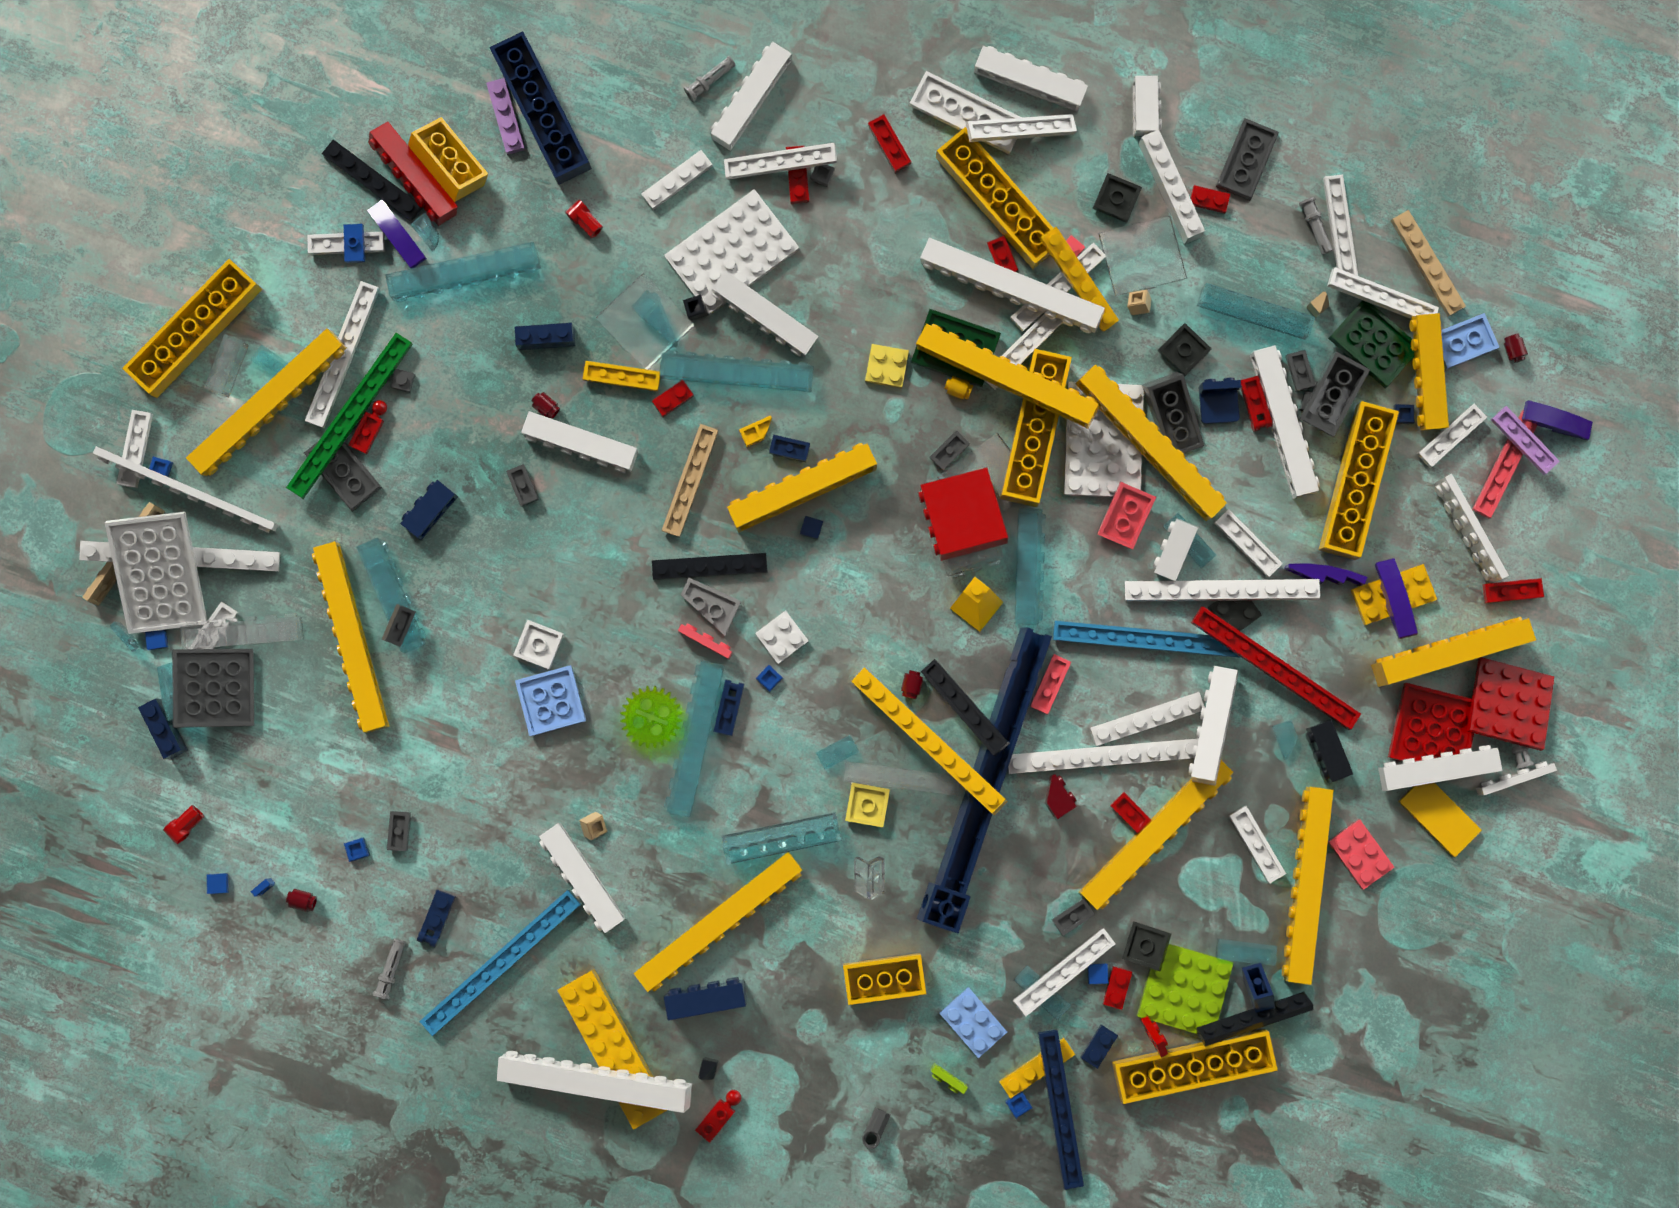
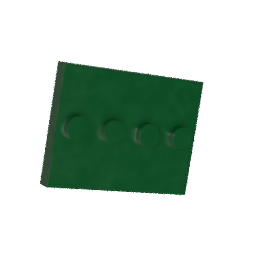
(965, 330)
(1374, 342)

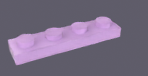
(505, 116)
(1525, 440)

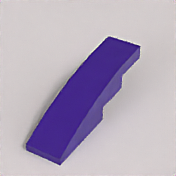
(397, 234)
(1557, 420)
(1325, 572)
(1396, 598)

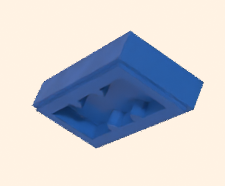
(354, 243)

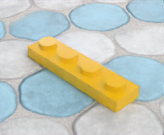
(621, 376)
(1031, 1072)

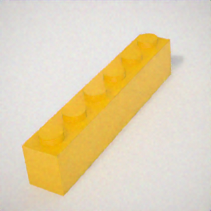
(1429, 371)

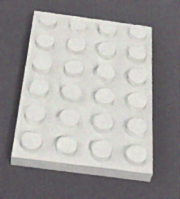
(741, 240)
(1101, 455)
(156, 572)

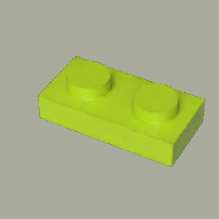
(941, 1074)

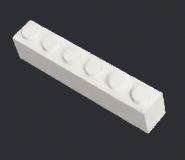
(1030, 78)
(751, 95)
(1171, 187)
(764, 313)
(579, 441)
(1214, 725)
(1439, 769)
(582, 877)

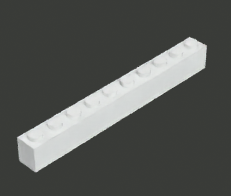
(1012, 285)
(594, 1082)

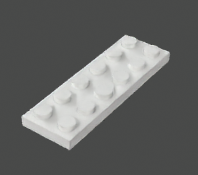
(957, 107)
(1472, 532)

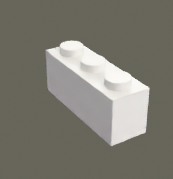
(1146, 105)
(1175, 549)

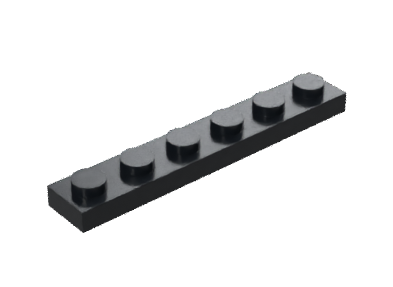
(371, 180)
(709, 566)
(965, 707)
(1250, 1020)

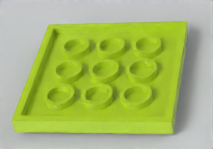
(1186, 989)

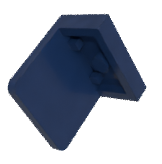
(1219, 400)

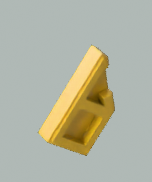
(756, 431)

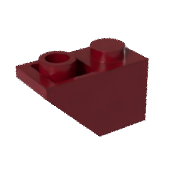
(1057, 798)

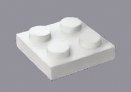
(781, 637)
(538, 644)

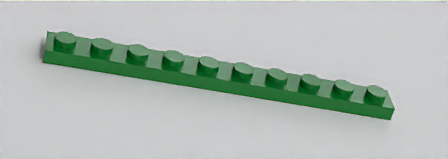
(349, 415)

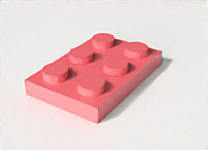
(1126, 515)
(1360, 854)

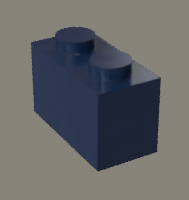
(1258, 987)

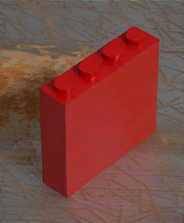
(963, 514)

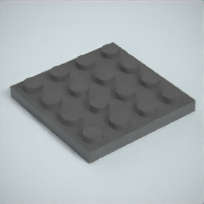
(212, 687)

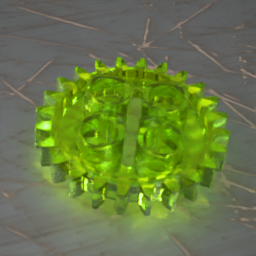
(658, 700)

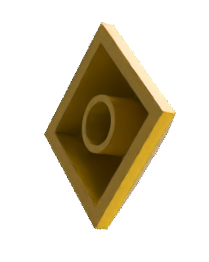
(977, 604)

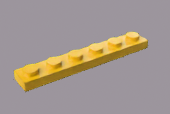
(1076, 274)

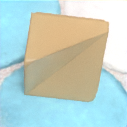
(1139, 302)
(1319, 304)
(593, 825)

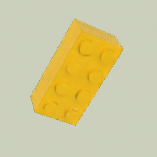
(447, 159)
(884, 978)

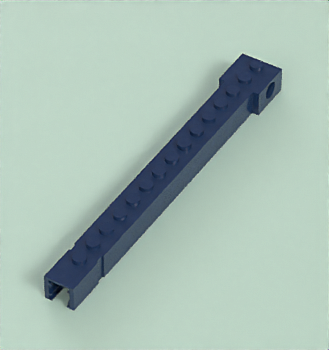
(946, 899)

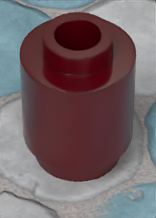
(1515, 348)
(545, 405)
(911, 684)
(301, 900)

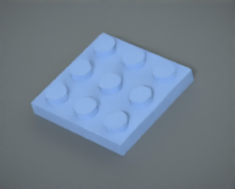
(550, 700)

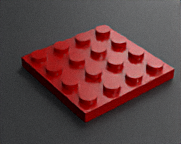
(1511, 704)
(1430, 724)

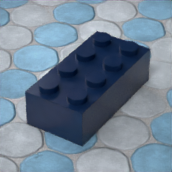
(705, 999)

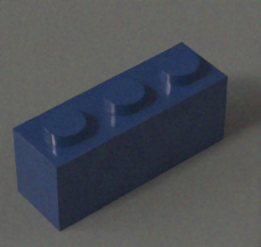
(545, 336)
(428, 509)
(165, 736)

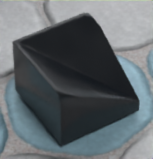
(695, 307)
(708, 1069)

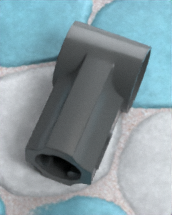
(876, 1126)

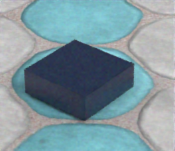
(1405, 414)
(811, 527)

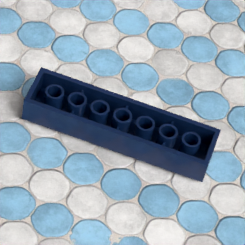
(540, 108)

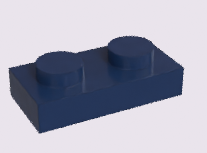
(789, 448)
(1099, 1046)

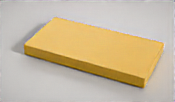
(1440, 817)

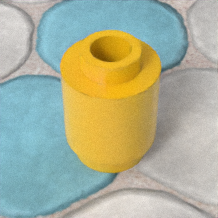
(958, 388)

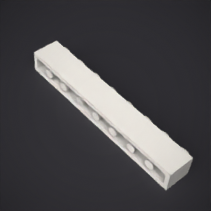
(1285, 428)

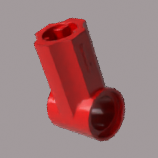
(581, 215)
(179, 828)

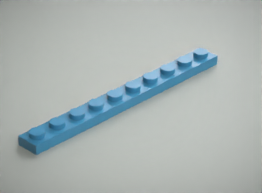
(1139, 638)
(500, 962)

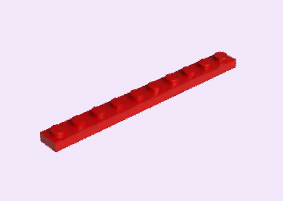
(1276, 668)

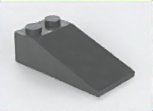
(1334, 393)
(1173, 411)

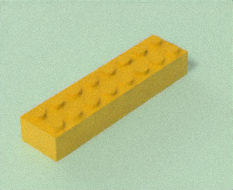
(996, 196)
(192, 328)
(1033, 436)
(1358, 480)
(802, 487)
(1452, 652)
(606, 1036)
(1194, 1066)

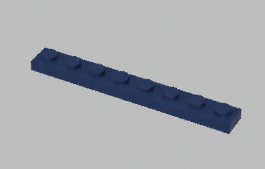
(1060, 1109)

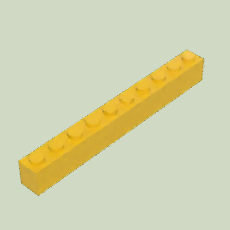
(1008, 376)
(266, 403)
(1151, 443)
(351, 637)
(929, 741)
(1151, 839)
(1308, 885)
(718, 921)

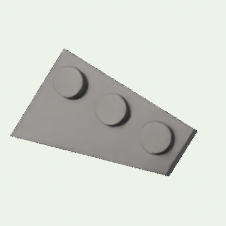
(712, 604)

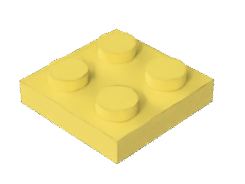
(886, 366)
(867, 805)

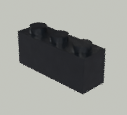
(1328, 751)

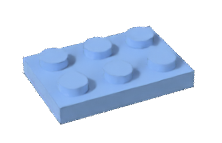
(1467, 341)
(973, 1022)

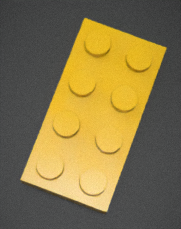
(1372, 602)

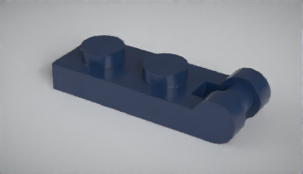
(728, 708)
(436, 917)

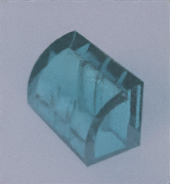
(426, 231)

